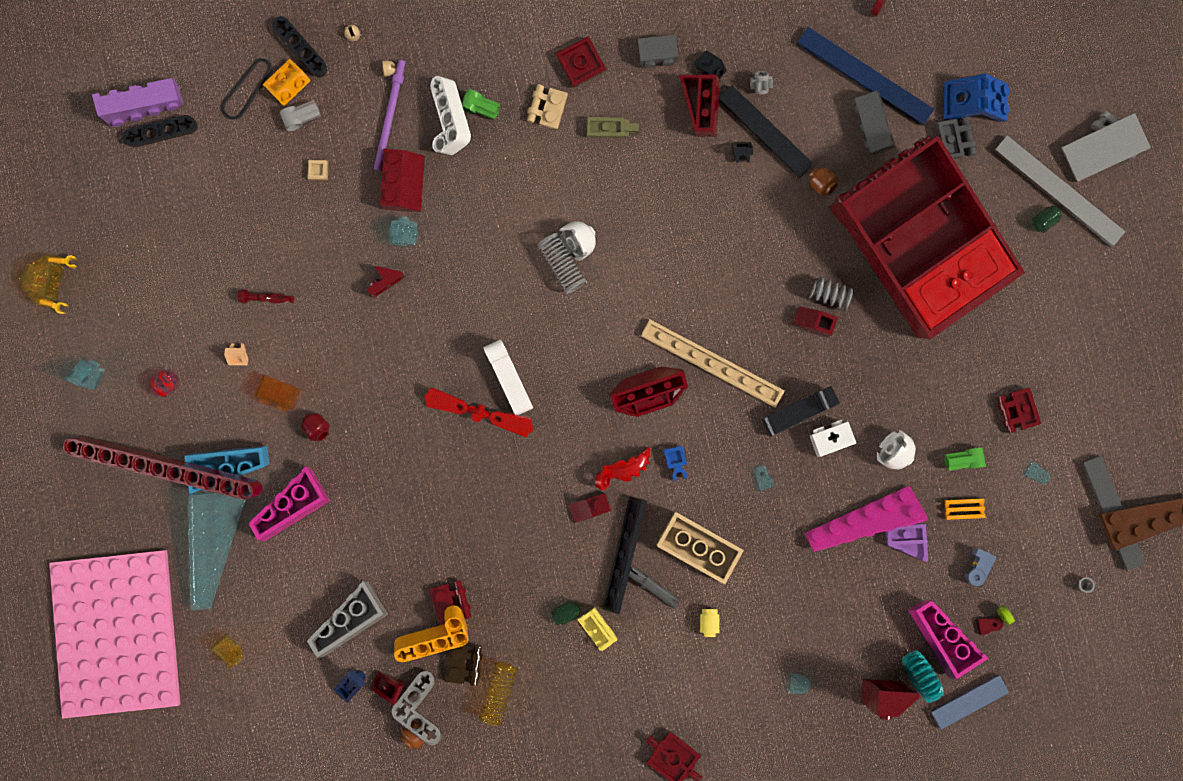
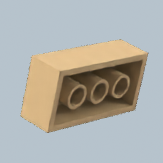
(699, 547)

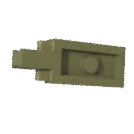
(610, 127)

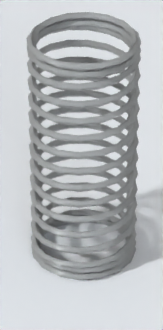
(549, 241)

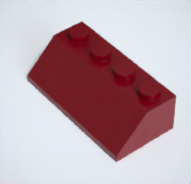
(887, 697)

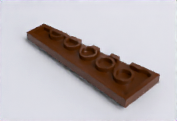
(1141, 522)

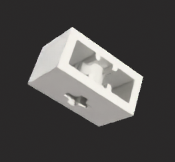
(843, 438)

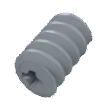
(831, 293)

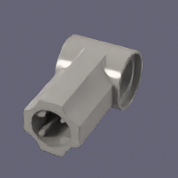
(295, 116)

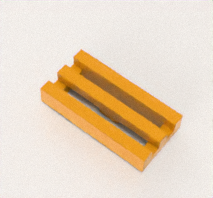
(981, 508)

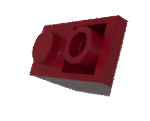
(815, 321)

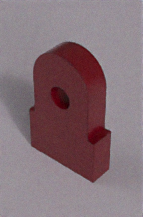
(986, 625)

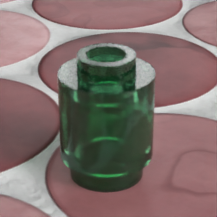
(1046, 219)
(566, 612)

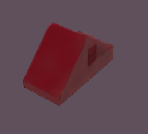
(390, 278)
(589, 508)

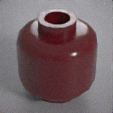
(315, 427)

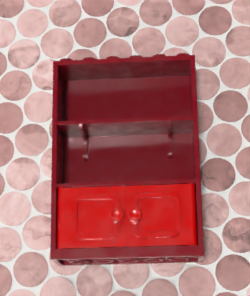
(927, 237)

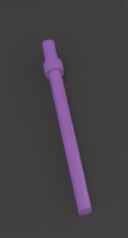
(397, 80)

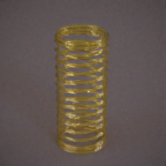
(502, 667)

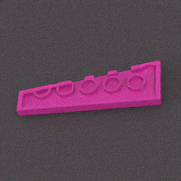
(879, 516)

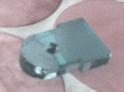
(1034, 472)
(764, 482)

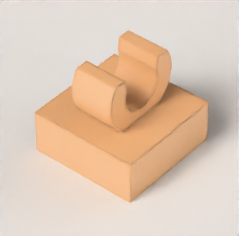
(236, 356)

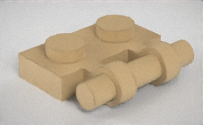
(552, 110)

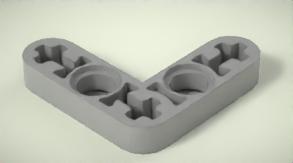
(411, 714)

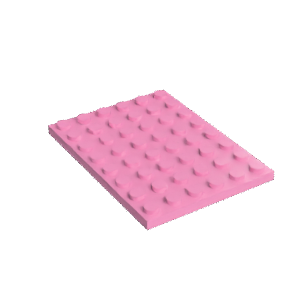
(114, 634)

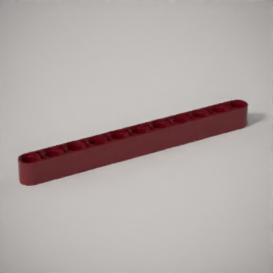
(170, 467)

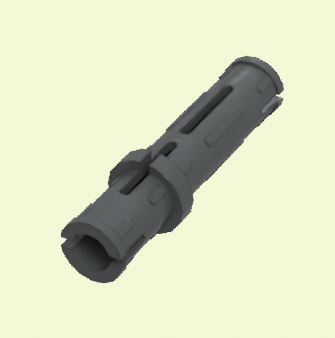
(646, 582)

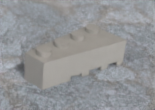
(351, 618)

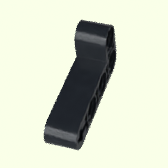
(800, 411)

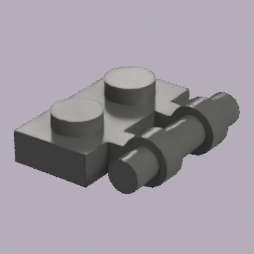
(950, 135)

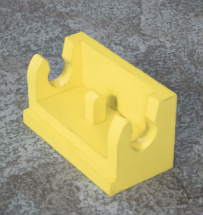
(597, 629)

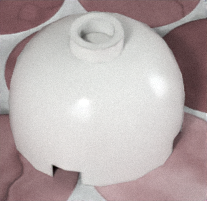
(578, 239)
(897, 451)

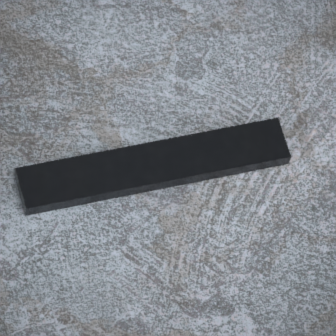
(765, 131)
(624, 555)

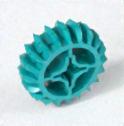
(922, 676)

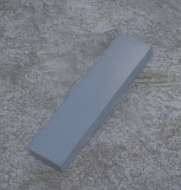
(969, 701)

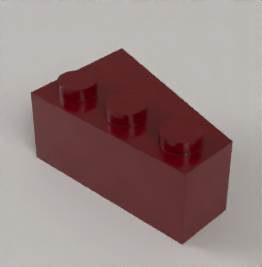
(703, 102)

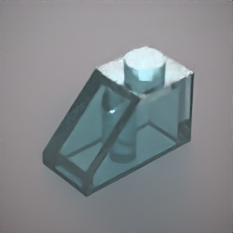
(86, 374)

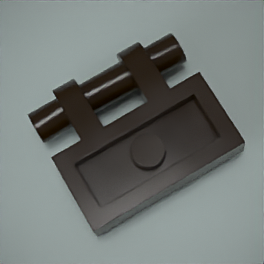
(457, 663)

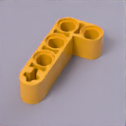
(435, 639)

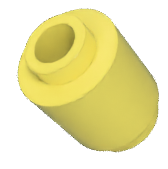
(709, 622)

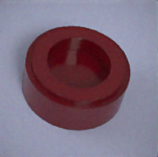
(877, 7)

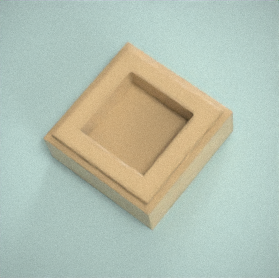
(317, 170)

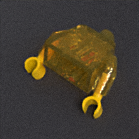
(44, 279)

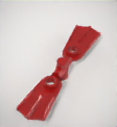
(511, 422)

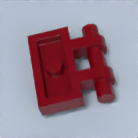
(1024, 408)
(443, 598)

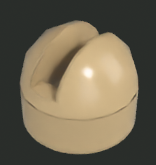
(356, 31)
(388, 68)

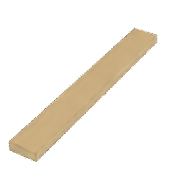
(712, 363)

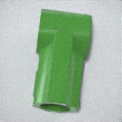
(475, 103)
(968, 459)

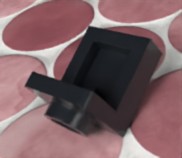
(710, 64)

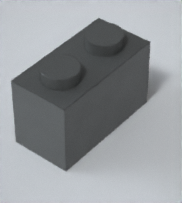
(657, 51)

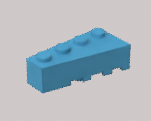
(234, 461)

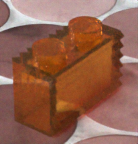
(278, 393)

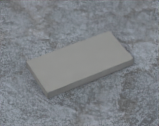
(1105, 147)

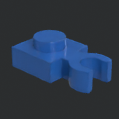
(675, 459)

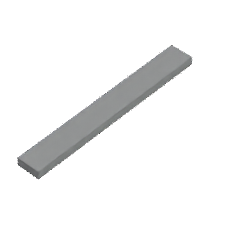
(1059, 191)

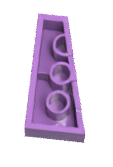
(138, 102)

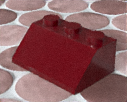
(402, 180)

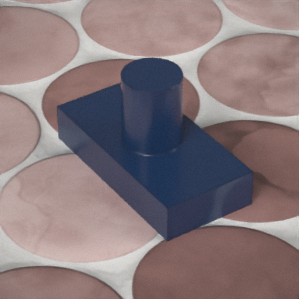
(350, 684)

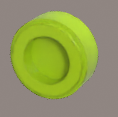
(1005, 615)

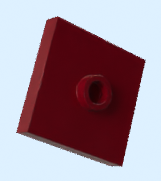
(580, 62)

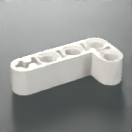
(451, 115)
(508, 377)

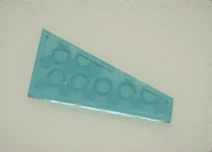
(210, 536)

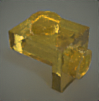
(228, 650)

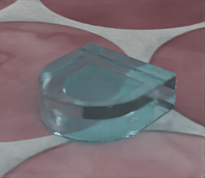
(799, 684)

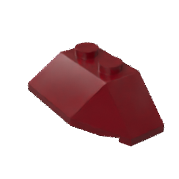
(649, 391)

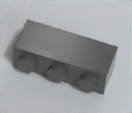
(874, 123)

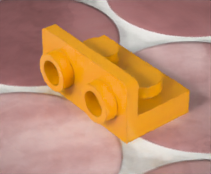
(286, 82)

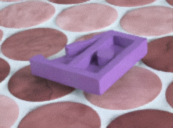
(909, 540)

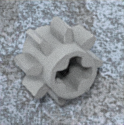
(761, 82)

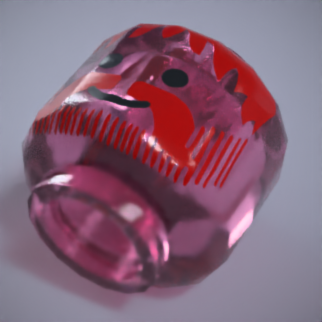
(164, 383)

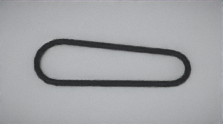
(239, 83)

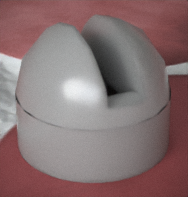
(1089, 588)

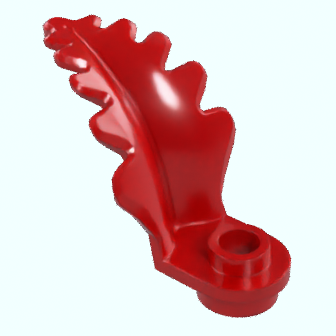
(622, 470)

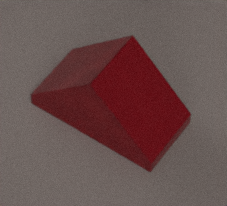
(388, 687)

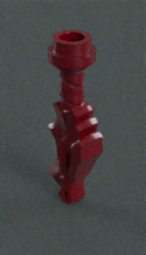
(244, 296)

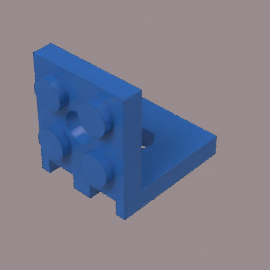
(983, 96)

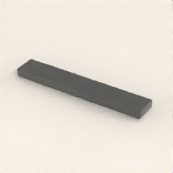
(1109, 501)

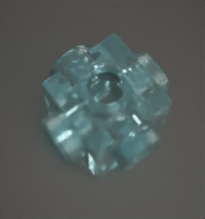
(403, 232)

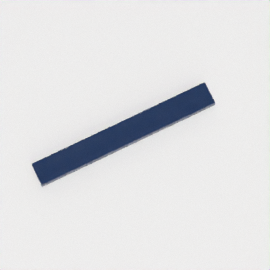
(865, 76)

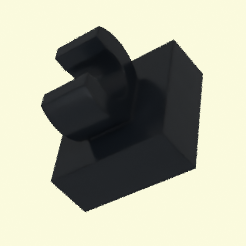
(742, 148)

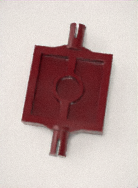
(673, 758)

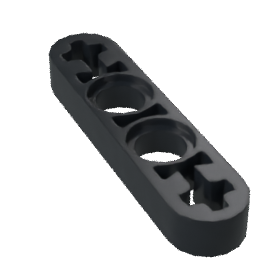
(300, 46)
(159, 127)

